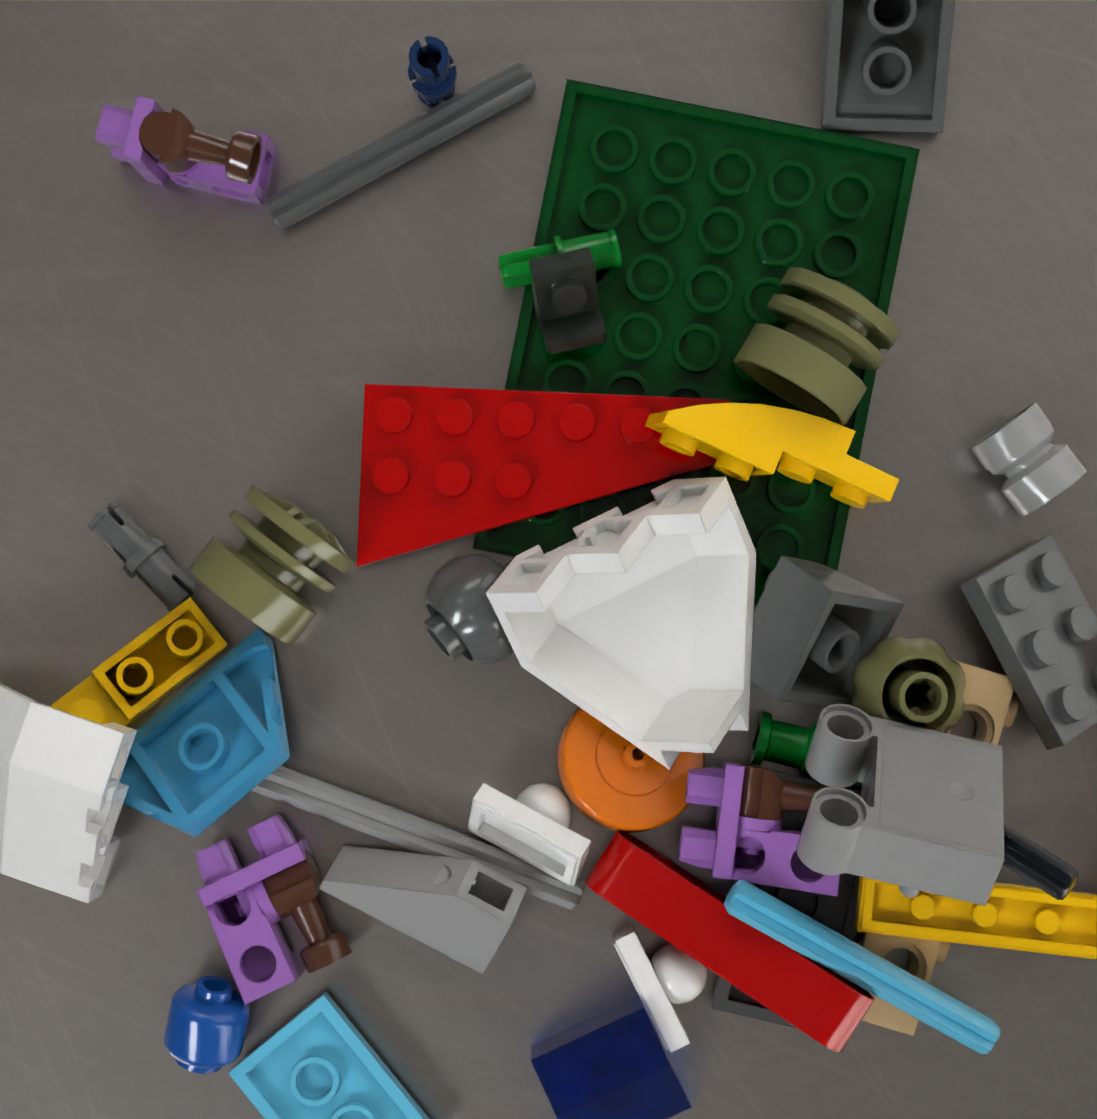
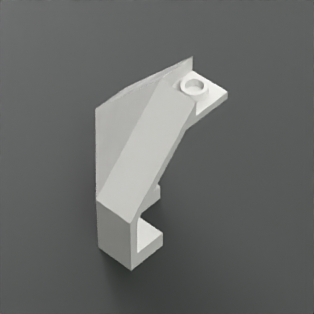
(644, 618)
(59, 796)

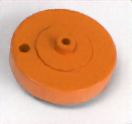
(616, 780)

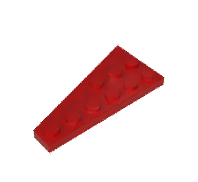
(487, 458)

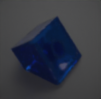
(610, 1068)

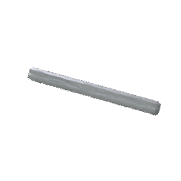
(410, 831)

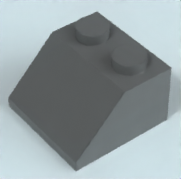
(815, 631)

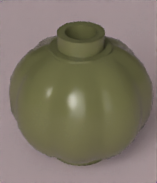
(903, 684)

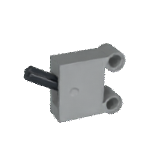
(924, 811)

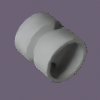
(1031, 463)

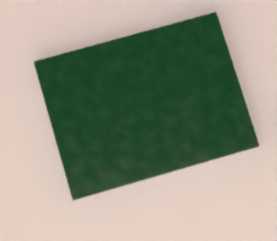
(705, 230)

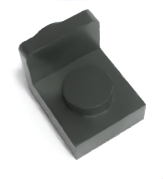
(567, 300)

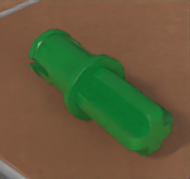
(515, 264)

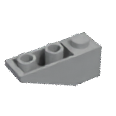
(432, 898)

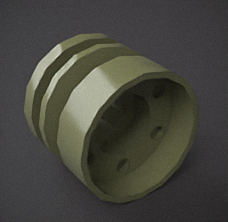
(823, 334)
(272, 565)

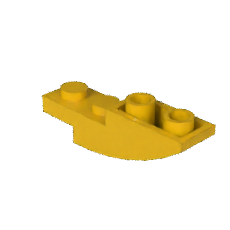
(758, 436)
(146, 668)

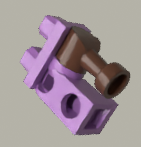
(170, 145)
(748, 828)
(253, 899)

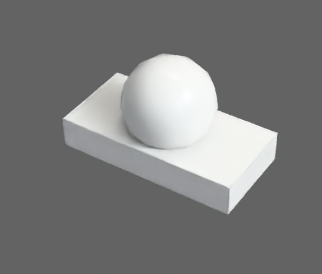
(532, 828)
(661, 982)

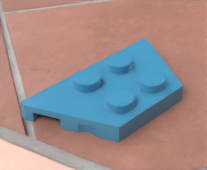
(210, 741)

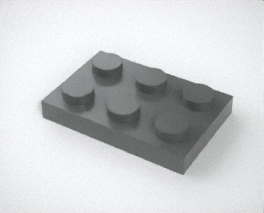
(1041, 637)

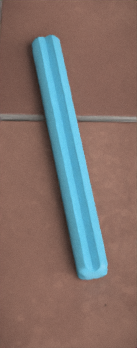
(861, 967)

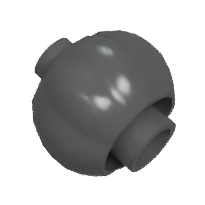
(461, 612)

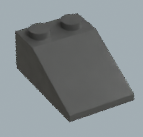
(886, 64)

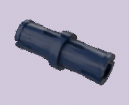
(432, 71)

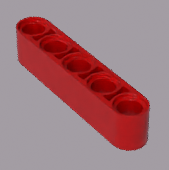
(698, 924)

